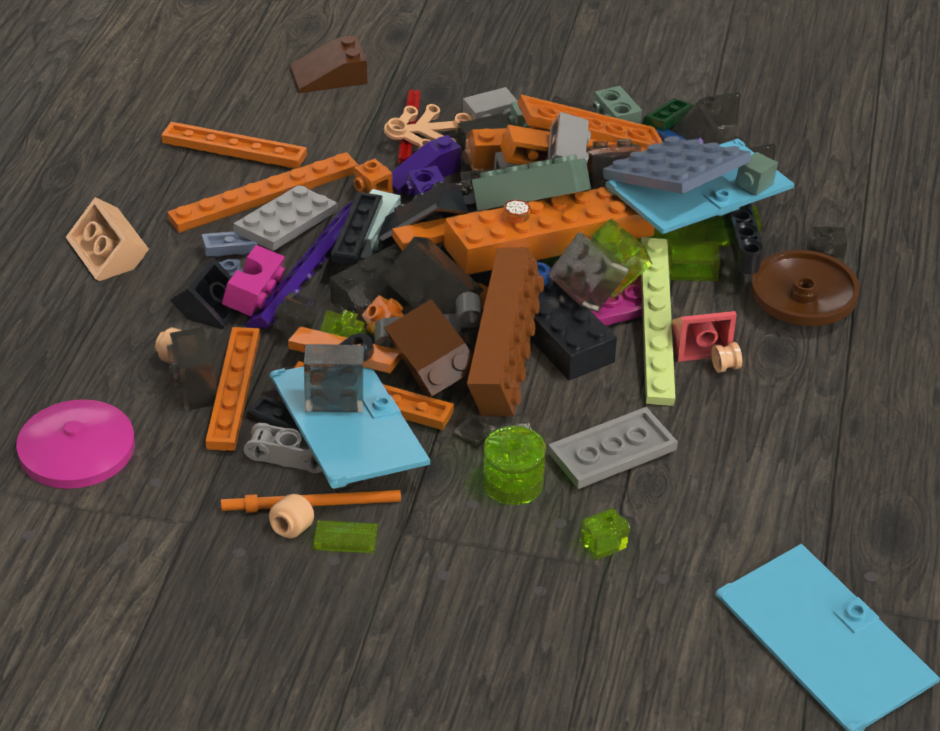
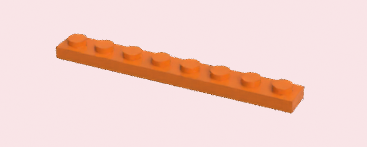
(260, 192)

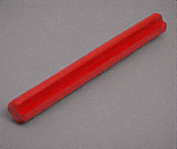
(405, 146)

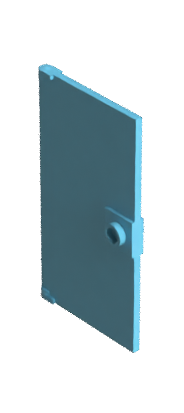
(674, 210)
(353, 443)
(827, 638)

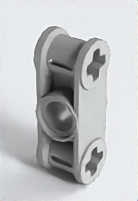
(280, 447)

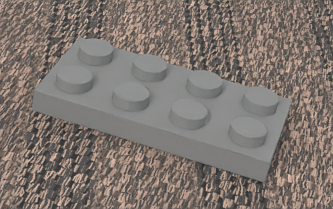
(285, 217)
(612, 447)

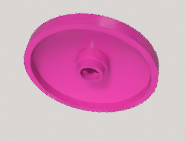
(75, 444)

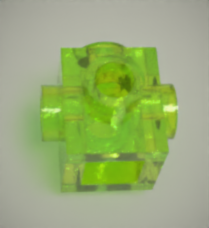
(342, 324)

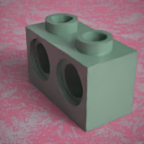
(617, 104)

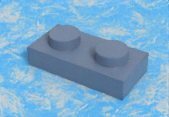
(226, 244)

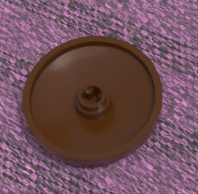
(805, 288)

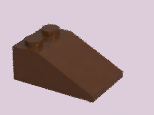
(331, 66)
(430, 348)

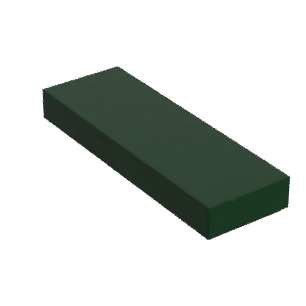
(667, 114)

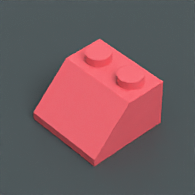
(697, 334)

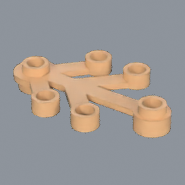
(398, 129)

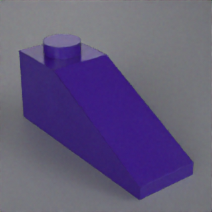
(439, 152)

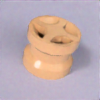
(726, 357)

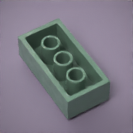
(537, 182)

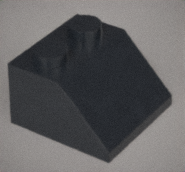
(203, 294)

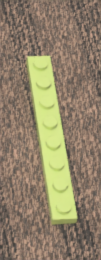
(657, 325)

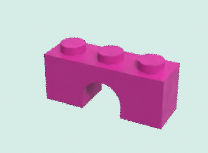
(259, 277)

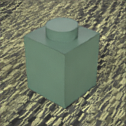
(757, 174)

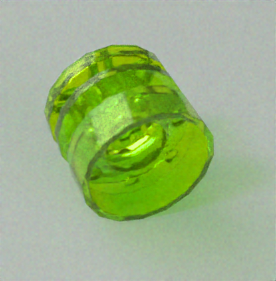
(514, 465)

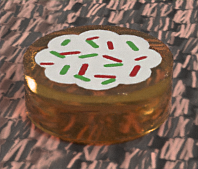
(516, 211)

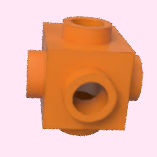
(373, 176)
(381, 309)

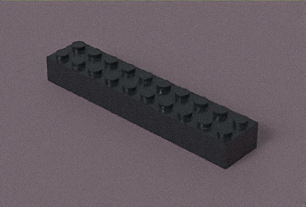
(564, 329)

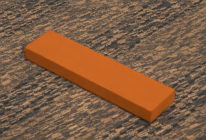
(383, 358)

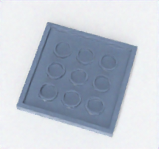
(677, 165)

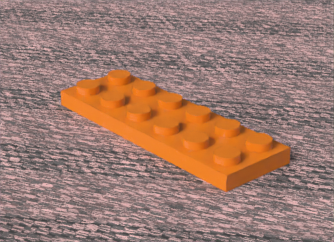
(542, 113)

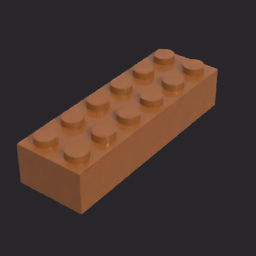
(505, 332)

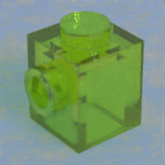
(605, 533)

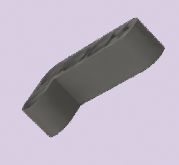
(465, 321)

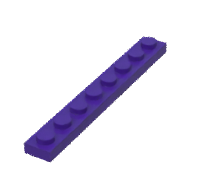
(301, 271)

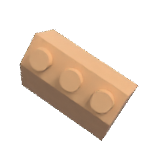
(106, 241)

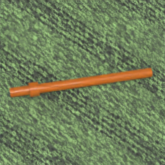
(252, 503)

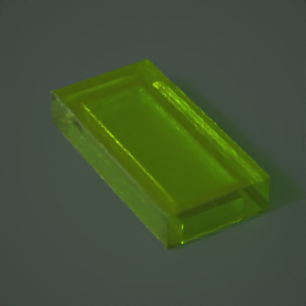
(346, 536)

